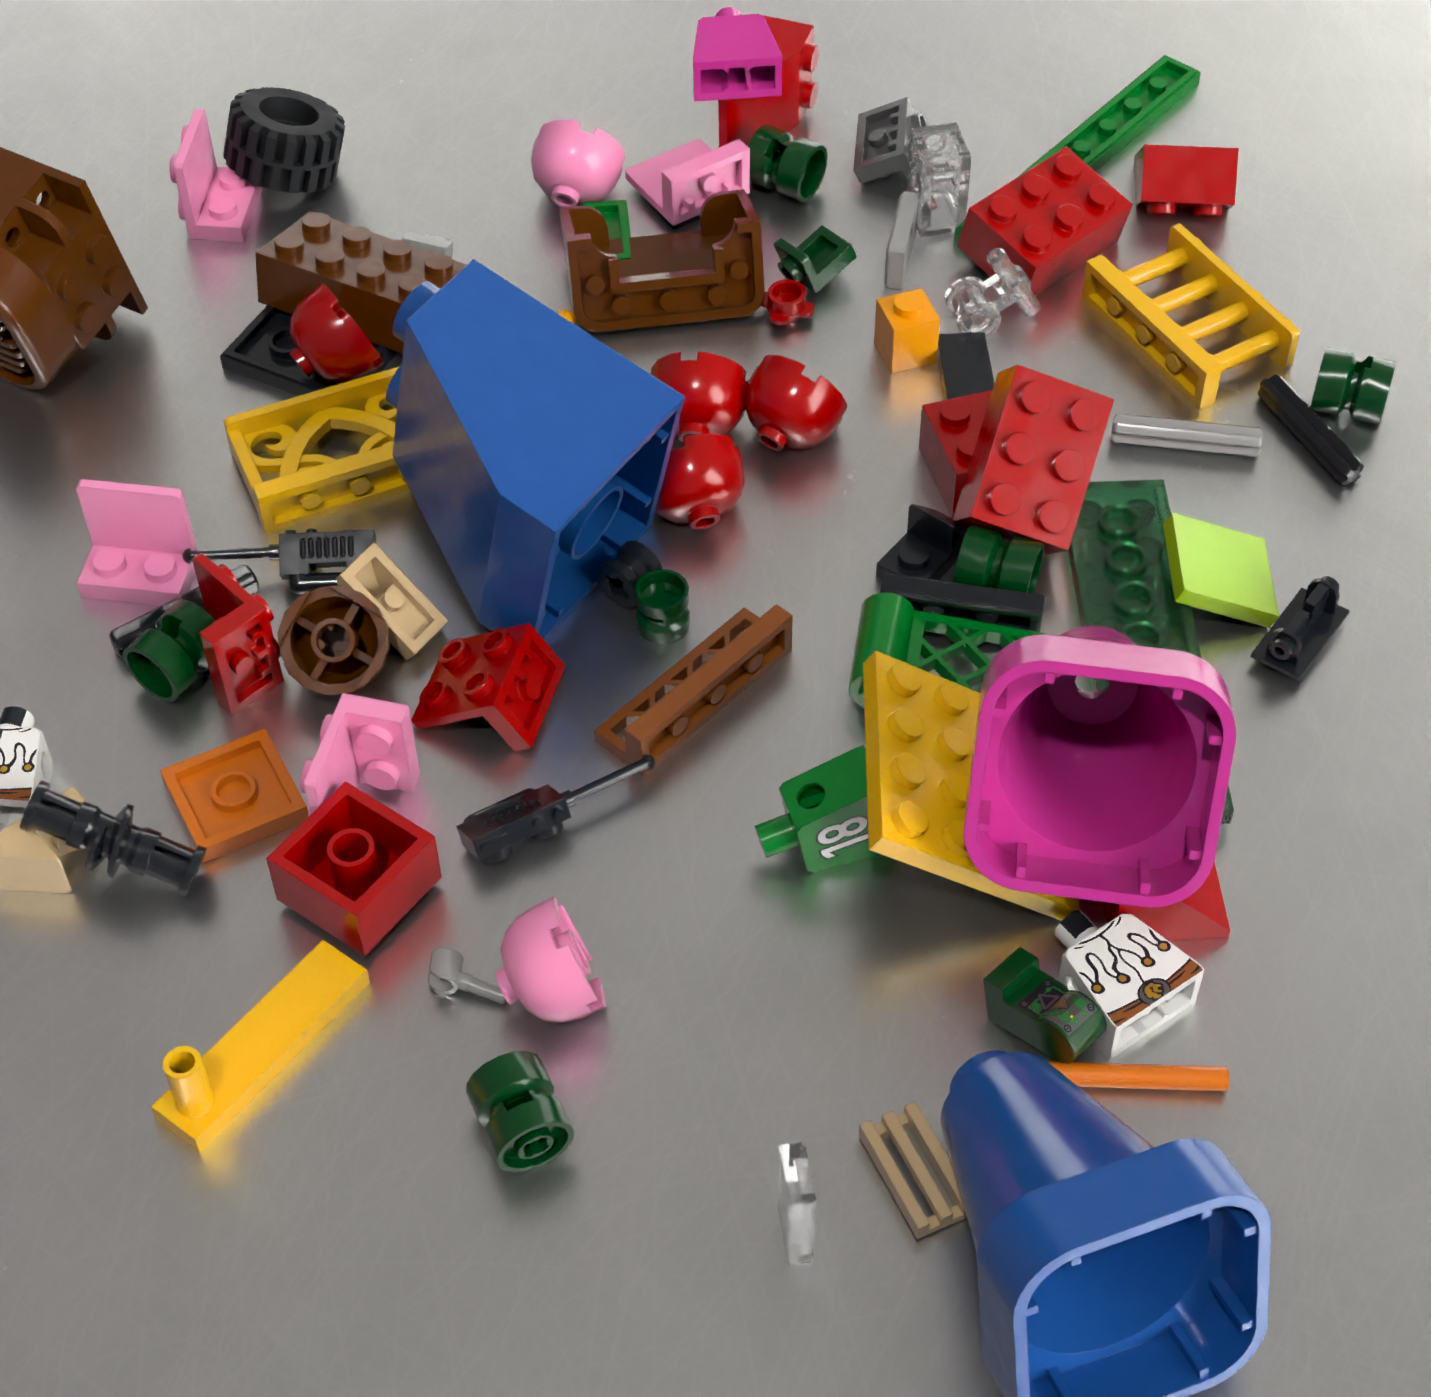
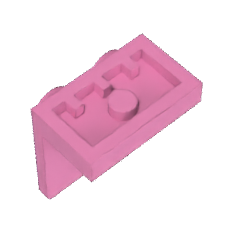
(688, 175)
(211, 197)
(135, 542)
(362, 744)

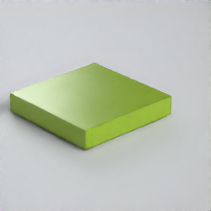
(1220, 570)

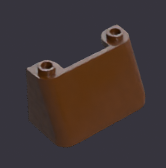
(669, 275)

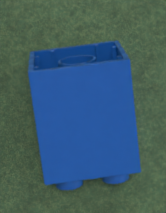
(523, 445)

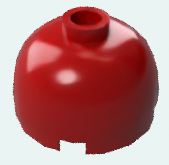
(330, 340)
(712, 391)
(791, 407)
(701, 481)

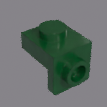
(815, 259)

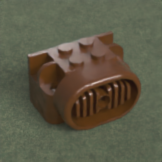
(55, 271)

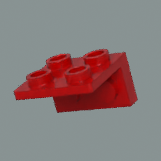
(239, 641)
(497, 676)

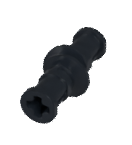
(112, 837)

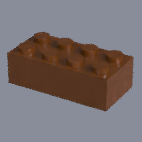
(358, 266)

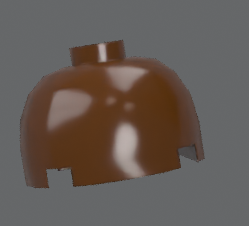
(333, 640)

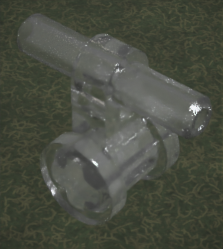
(991, 296)

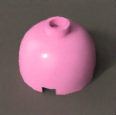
(575, 163)
(548, 966)

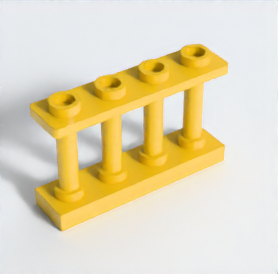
(1175, 347)

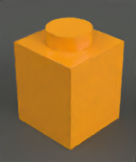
(906, 330)

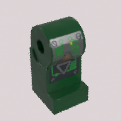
(1041, 1008)

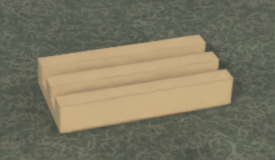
(894, 1127)

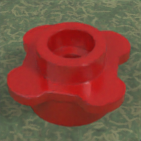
(787, 302)

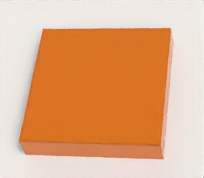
(234, 795)

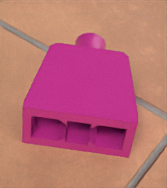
(735, 58)

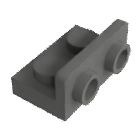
(885, 140)

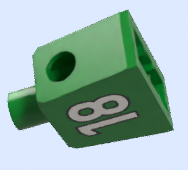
(823, 814)

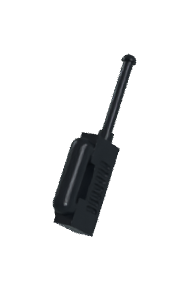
(302, 554)
(532, 814)

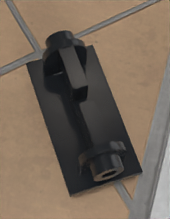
(1303, 629)

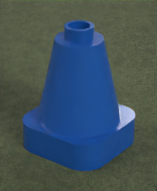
(1094, 1248)

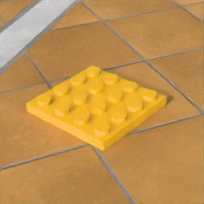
(919, 776)

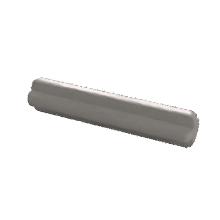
(1187, 435)

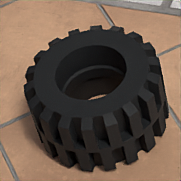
(283, 140)

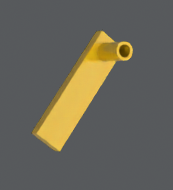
(220, 1084)

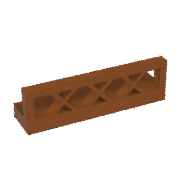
(703, 693)

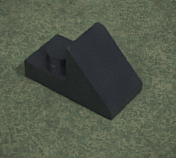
(926, 548)

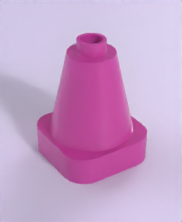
(1101, 787)

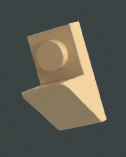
(405, 608)
(32, 858)

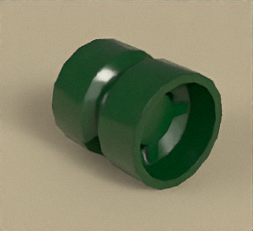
(786, 163)
(1353, 385)
(994, 564)
(168, 656)
(519, 1111)

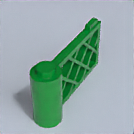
(897, 630)

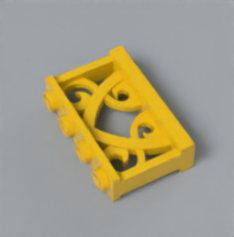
(315, 483)

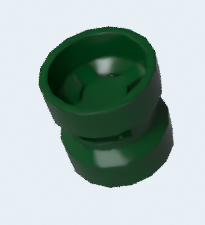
(662, 606)

